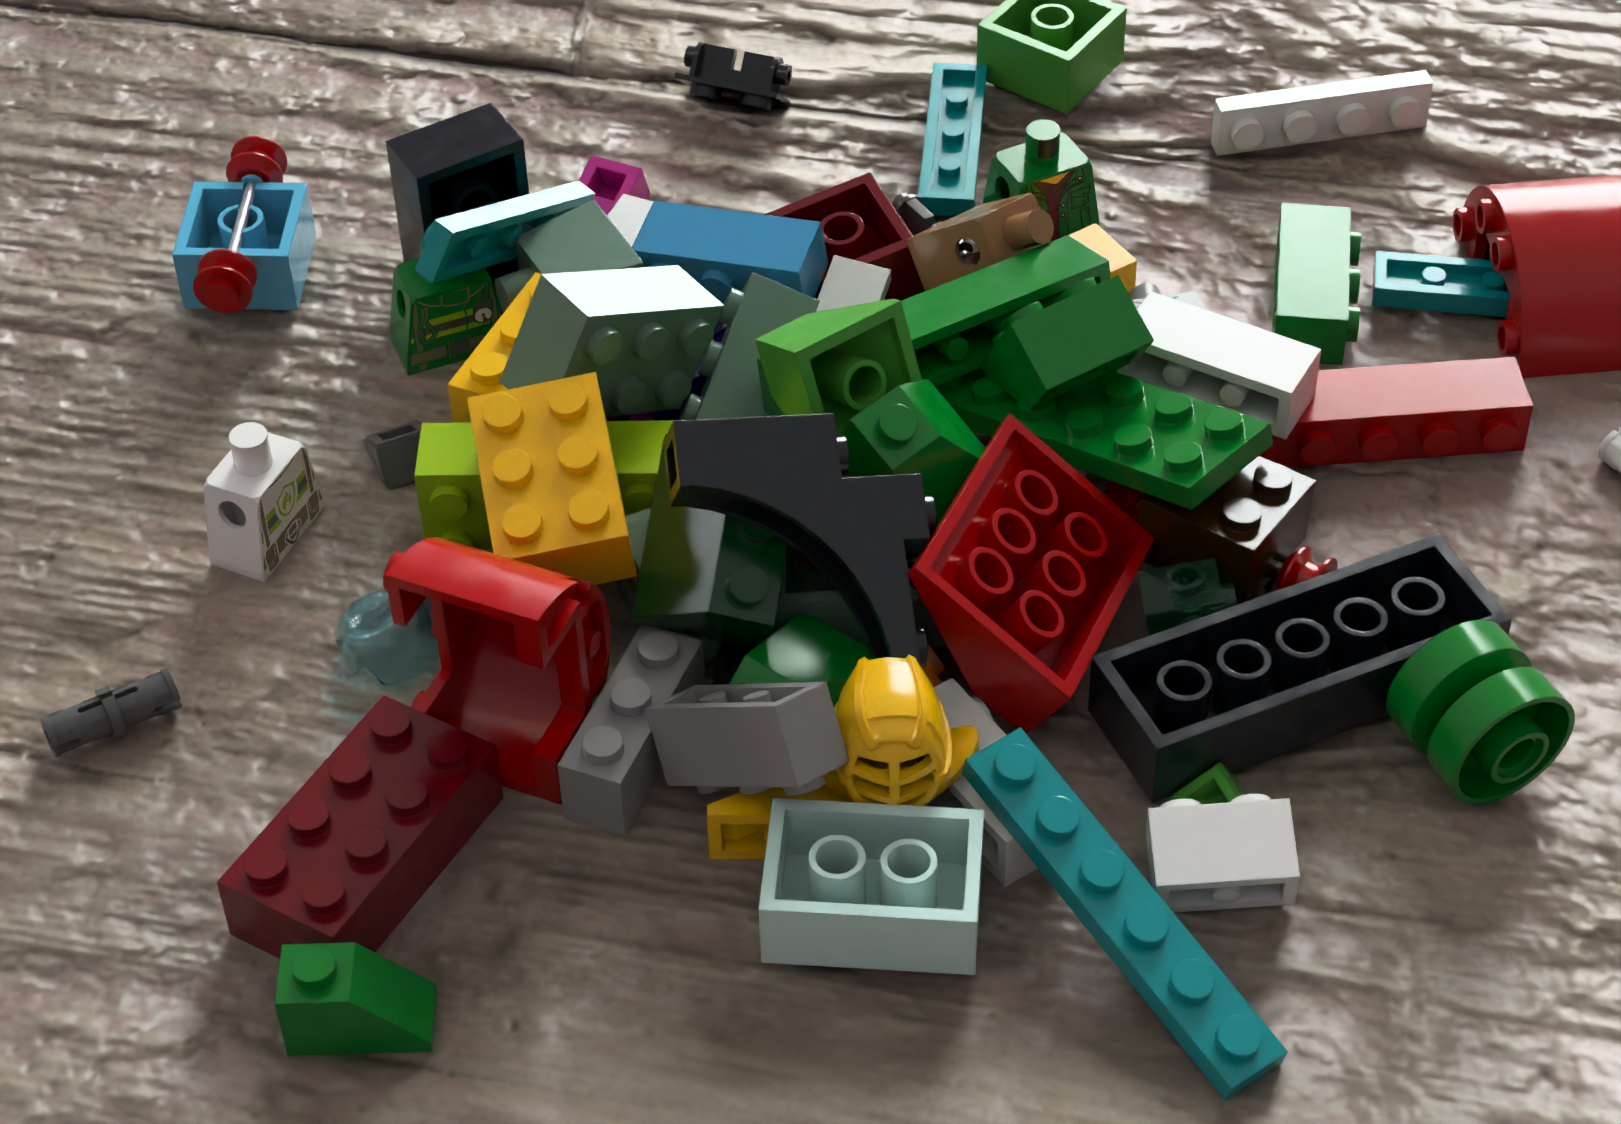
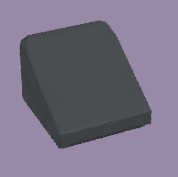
(395, 453)

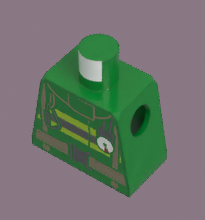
(440, 319)

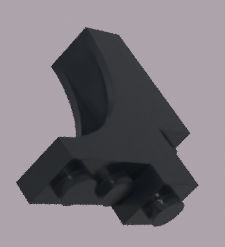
(790, 483)

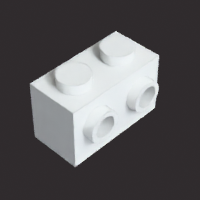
(1223, 853)

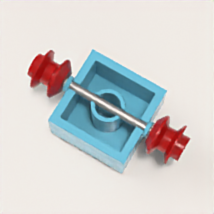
(246, 237)

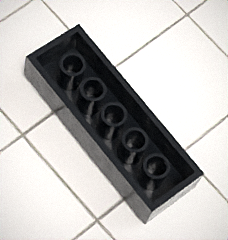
(1279, 665)

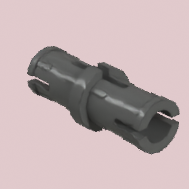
(110, 712)

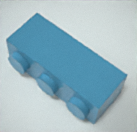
(728, 245)

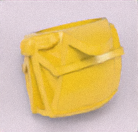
(893, 717)

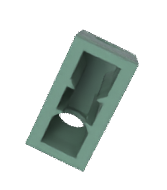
(569, 243)

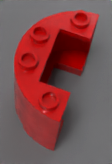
(1560, 266)
(514, 651)

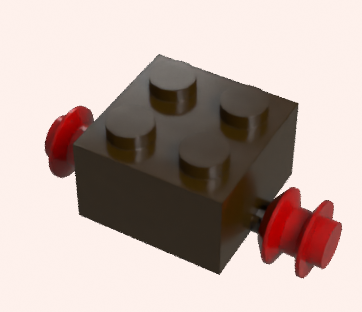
(1245, 525)

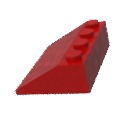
(1027, 575)

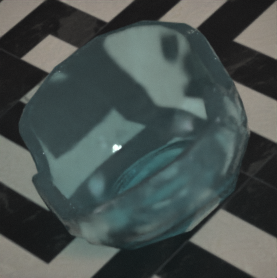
(385, 649)

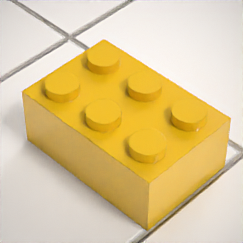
(552, 479)

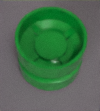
(1479, 711)

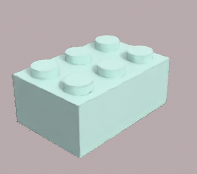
(872, 886)

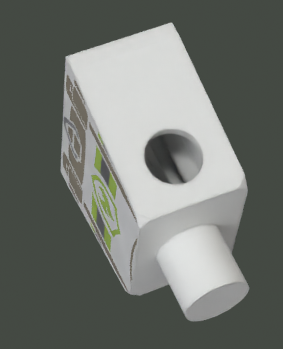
(259, 501)

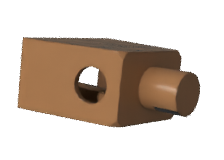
(997, 227)

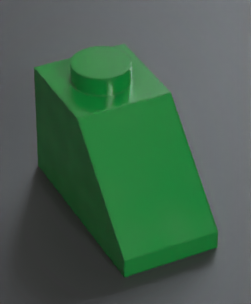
(351, 1002)

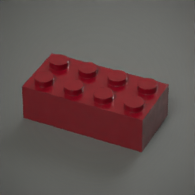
(363, 834)

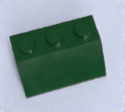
(707, 572)

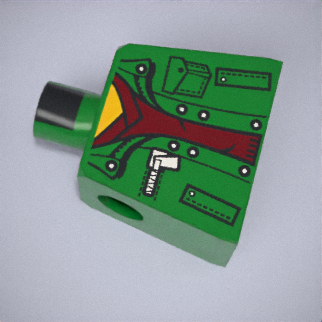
(1050, 170)

